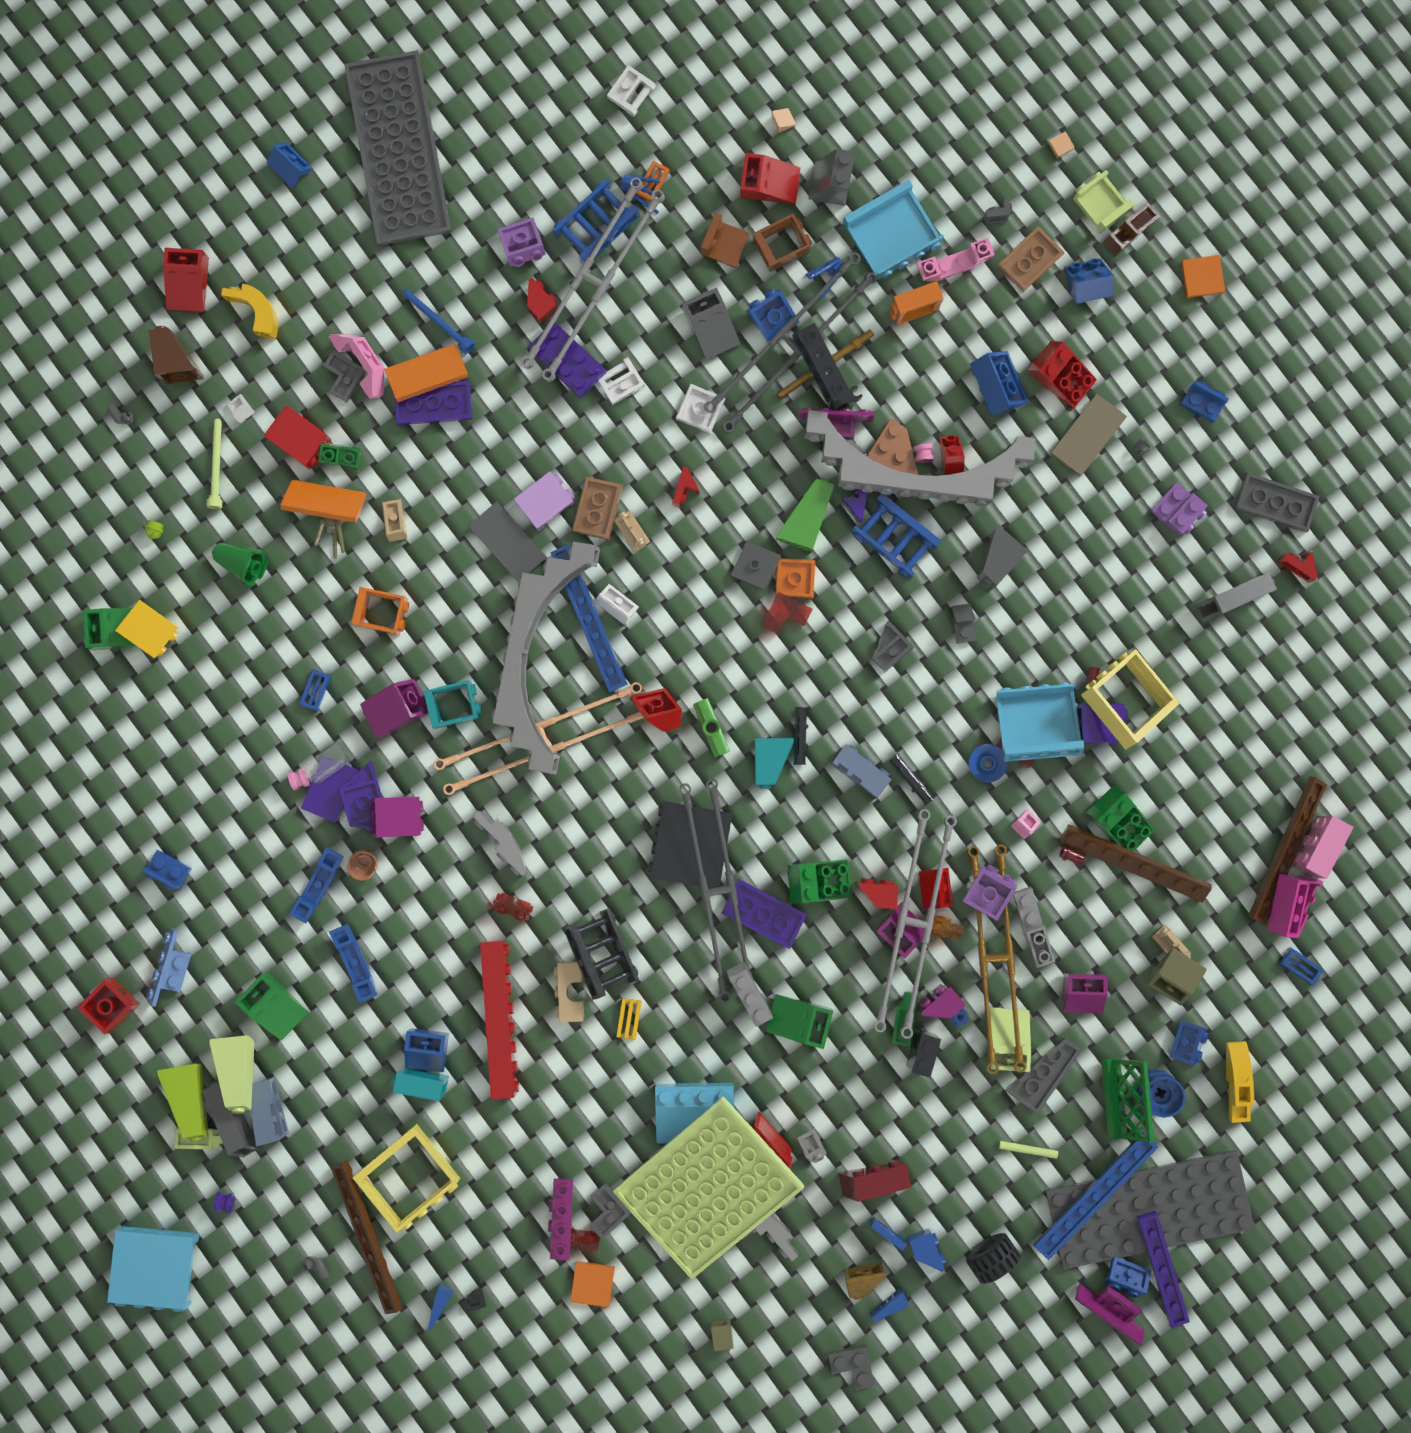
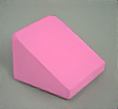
(1025, 824)

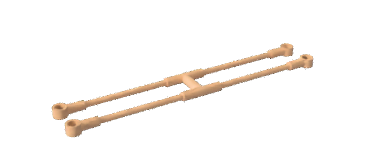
(540, 725)

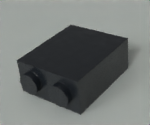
(923, 1053)

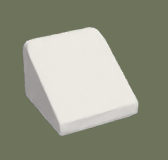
(240, 408)

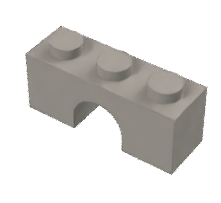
(749, 994)

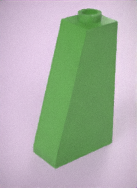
(805, 521)

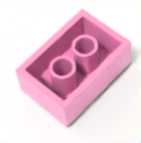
(1322, 846)

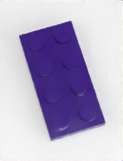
(578, 368)
(442, 404)
(766, 914)

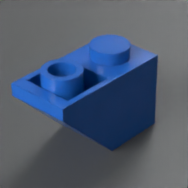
(925, 1250)

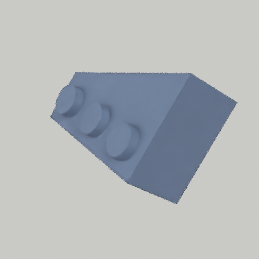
(861, 770)
(267, 1112)

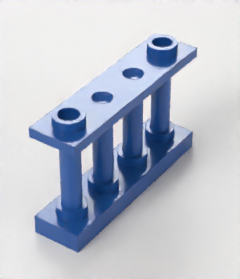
(627, 217)
(899, 517)

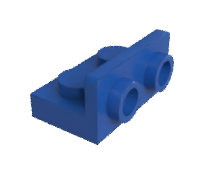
(1204, 401)
(167, 870)
(1189, 1043)
(1128, 1277)

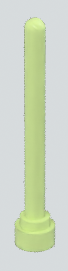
(214, 500)

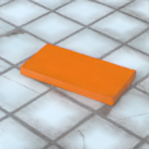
(426, 373)
(323, 501)

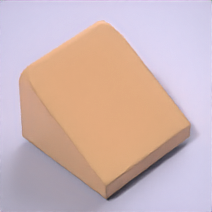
(783, 119)

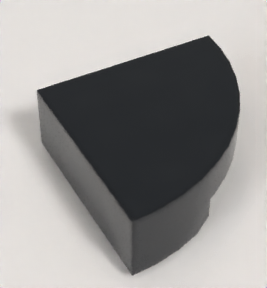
(476, 1299)

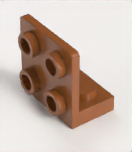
(724, 242)

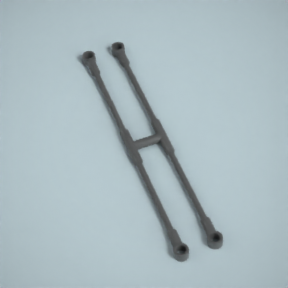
(783, 334)
(706, 893)

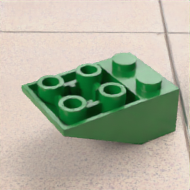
(101, 626)
(1120, 819)
(819, 881)
(271, 1006)
(800, 1021)

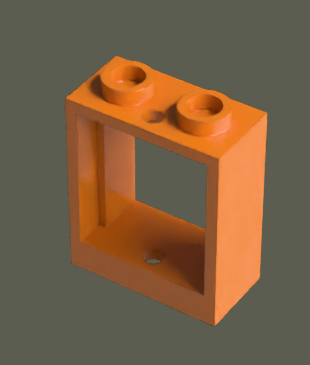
(916, 303)
(361, 608)

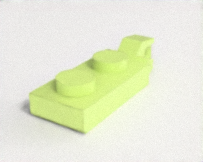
(208, 1142)

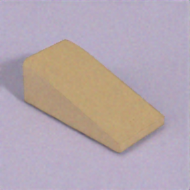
(394, 520)

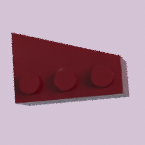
(874, 1180)

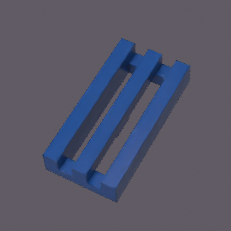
(322, 691)
(1287, 958)
(888, 1233)

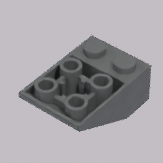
(711, 323)

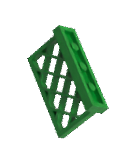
(1115, 1099)

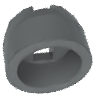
(1143, 446)

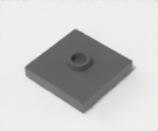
(756, 565)

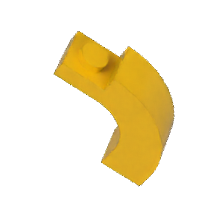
(265, 316)

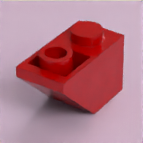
(539, 302)
(951, 455)

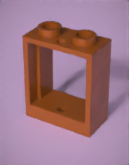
(764, 250)

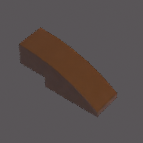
(1131, 229)

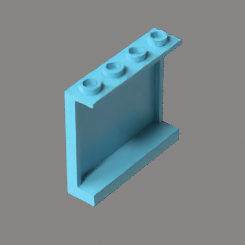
(892, 231)
(1038, 722)
(151, 1268)

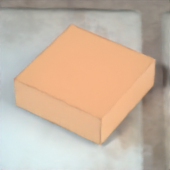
(1061, 145)

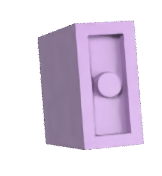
(544, 500)

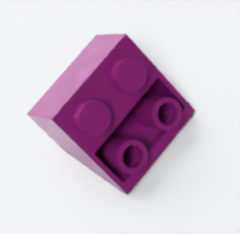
(911, 935)
(1085, 992)
(942, 1003)

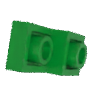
(340, 455)

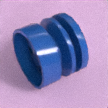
(1171, 1095)

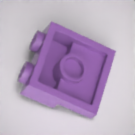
(522, 242)
(1179, 509)
(990, 892)

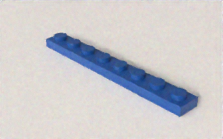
(593, 628)
(1094, 1197)

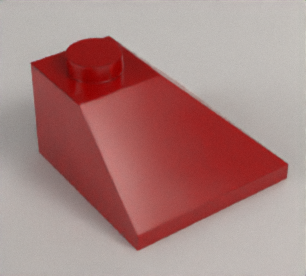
(659, 709)

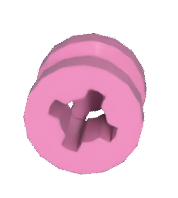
(923, 453)
(298, 779)

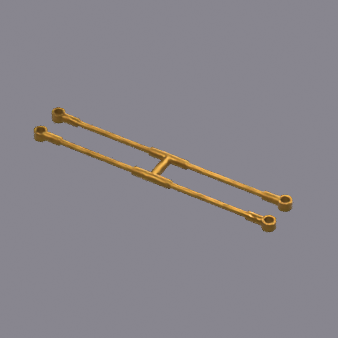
(1009, 957)

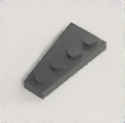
(1036, 1086)

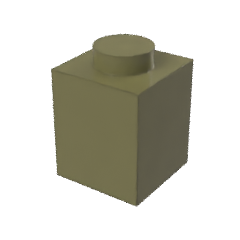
(722, 1336)

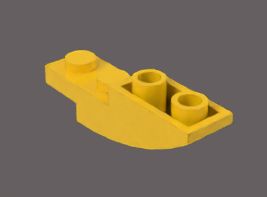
(1240, 1081)

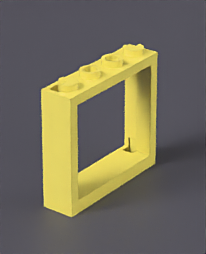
(1148, 680)
(380, 1203)

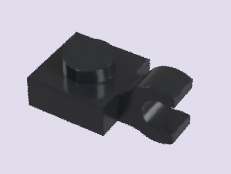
(846, 400)

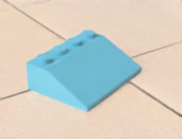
(682, 1103)

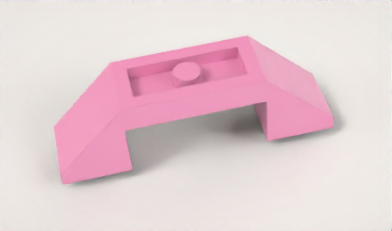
(956, 263)
(374, 382)

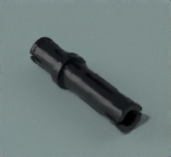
(800, 735)
(910, 777)

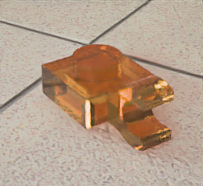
(943, 927)

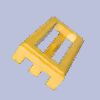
(626, 1035)

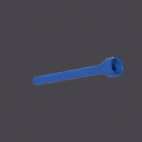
(465, 344)

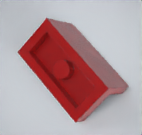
(927, 882)

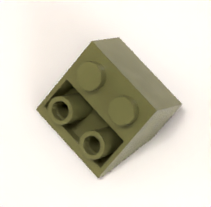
(1176, 976)

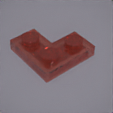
(783, 608)

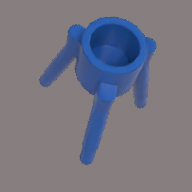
(625, 185)
(830, 267)

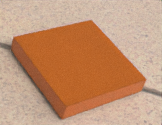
(1203, 276)
(795, 578)
(592, 1284)

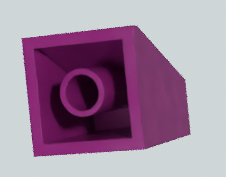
(394, 707)
(396, 817)

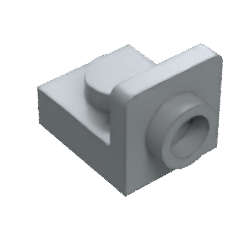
(812, 1146)

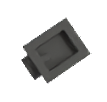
(998, 214)

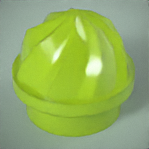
(153, 529)

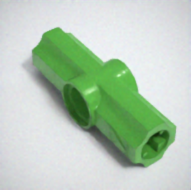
(706, 715)

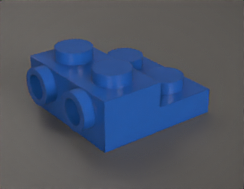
(770, 313)

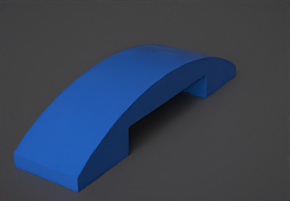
(317, 885)
(355, 962)

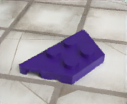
(357, 796)

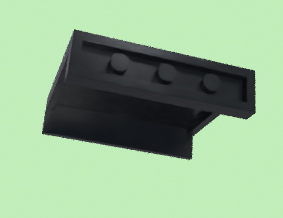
(675, 851)

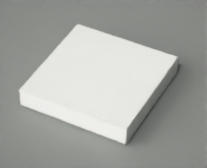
(693, 411)

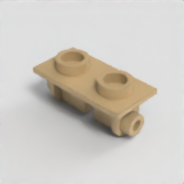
(631, 530)
(1168, 940)

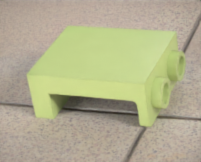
(1102, 202)

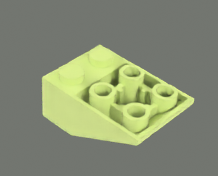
(1004, 1038)

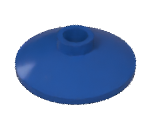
(997, 765)

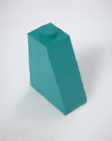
(769, 759)

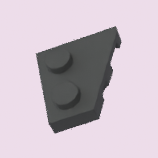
(891, 647)

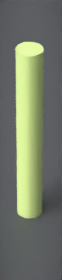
(1028, 1149)

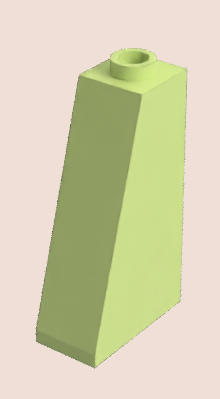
(234, 1069)

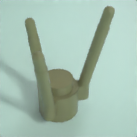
(331, 526)

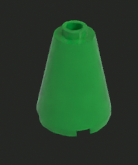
(242, 562)

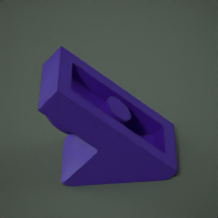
(856, 506)

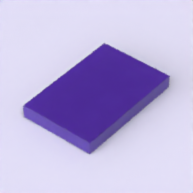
(325, 797)

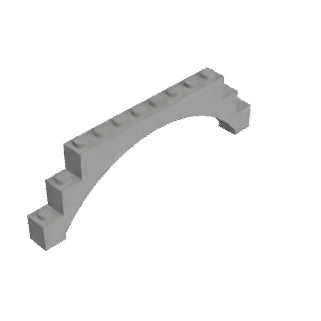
(965, 487)
(532, 600)

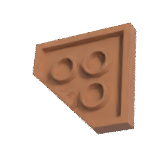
(894, 449)

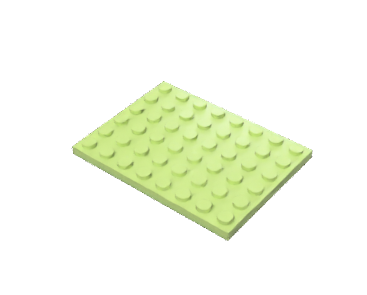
(708, 1188)

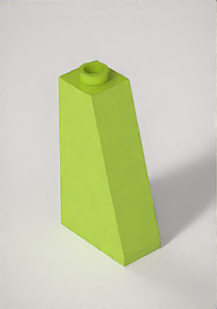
(185, 1096)

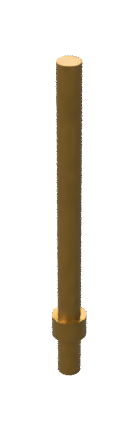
(855, 344)

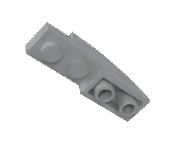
(508, 849)
(1032, 927)
(778, 1232)

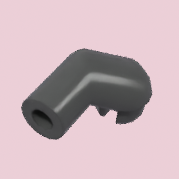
(119, 417)
(316, 1264)

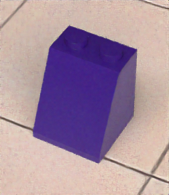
(1093, 729)

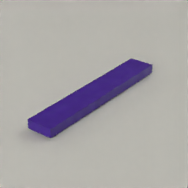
(1163, 1269)

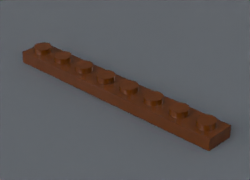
(1287, 848)
(1135, 863)
(366, 1237)

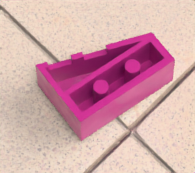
(1291, 903)

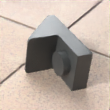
(963, 623)

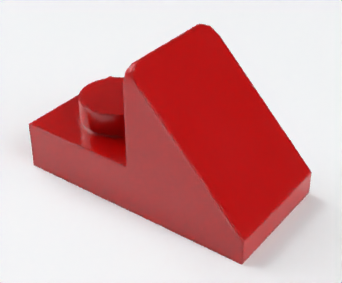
(686, 483)
(1304, 569)

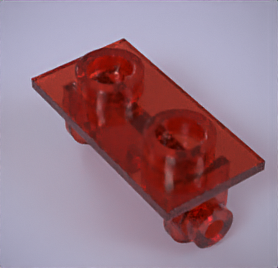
(520, 911)
(587, 1239)

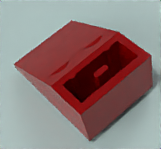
(769, 179)
(185, 279)
(1062, 373)

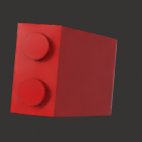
(297, 437)
(772, 1139)

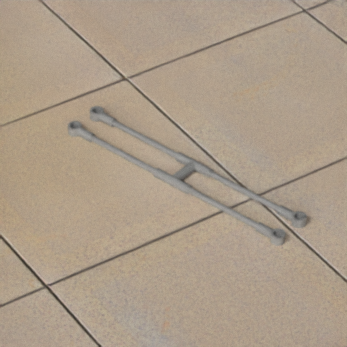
(601, 284)
(926, 925)

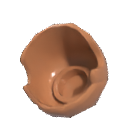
(362, 865)

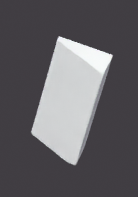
(616, 604)

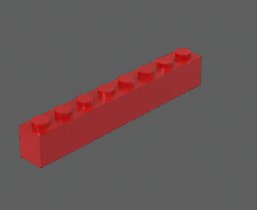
(498, 1019)

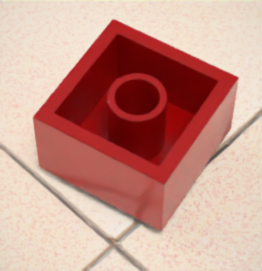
(108, 1005)

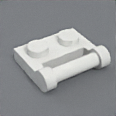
(626, 86)
(623, 385)

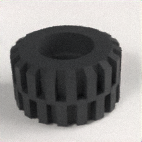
(993, 1258)

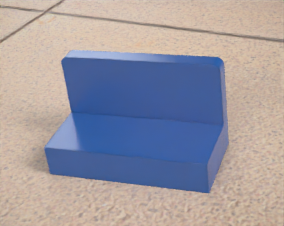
(288, 163)

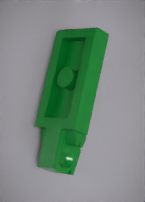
(901, 1011)

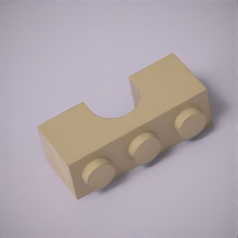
(568, 1009)

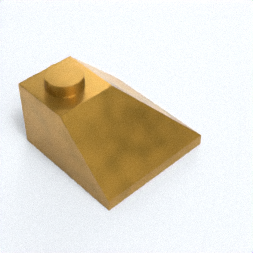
(863, 1279)

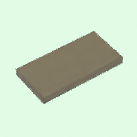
(1088, 435)

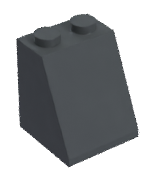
(832, 177)
(999, 558)

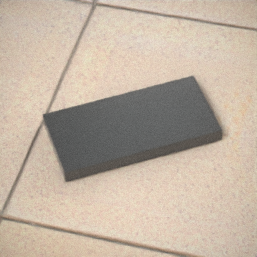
(1276, 502)
(507, 541)

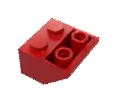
(880, 894)

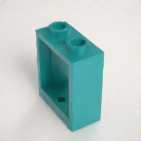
(433, 707)
(420, 1084)

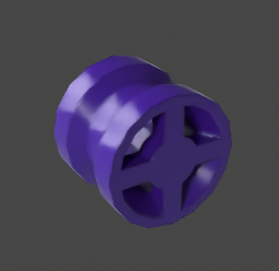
(224, 1202)

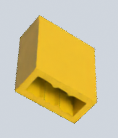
(147, 629)

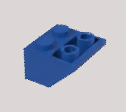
(1089, 280)
(426, 1049)

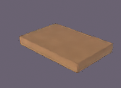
(1030, 259)
(597, 508)

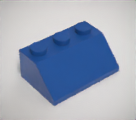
(999, 382)

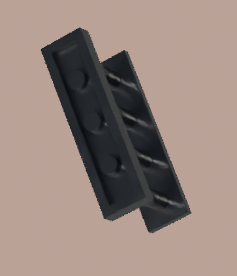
(820, 363)
(582, 954)

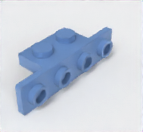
(170, 970)

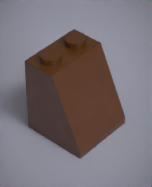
(171, 358)

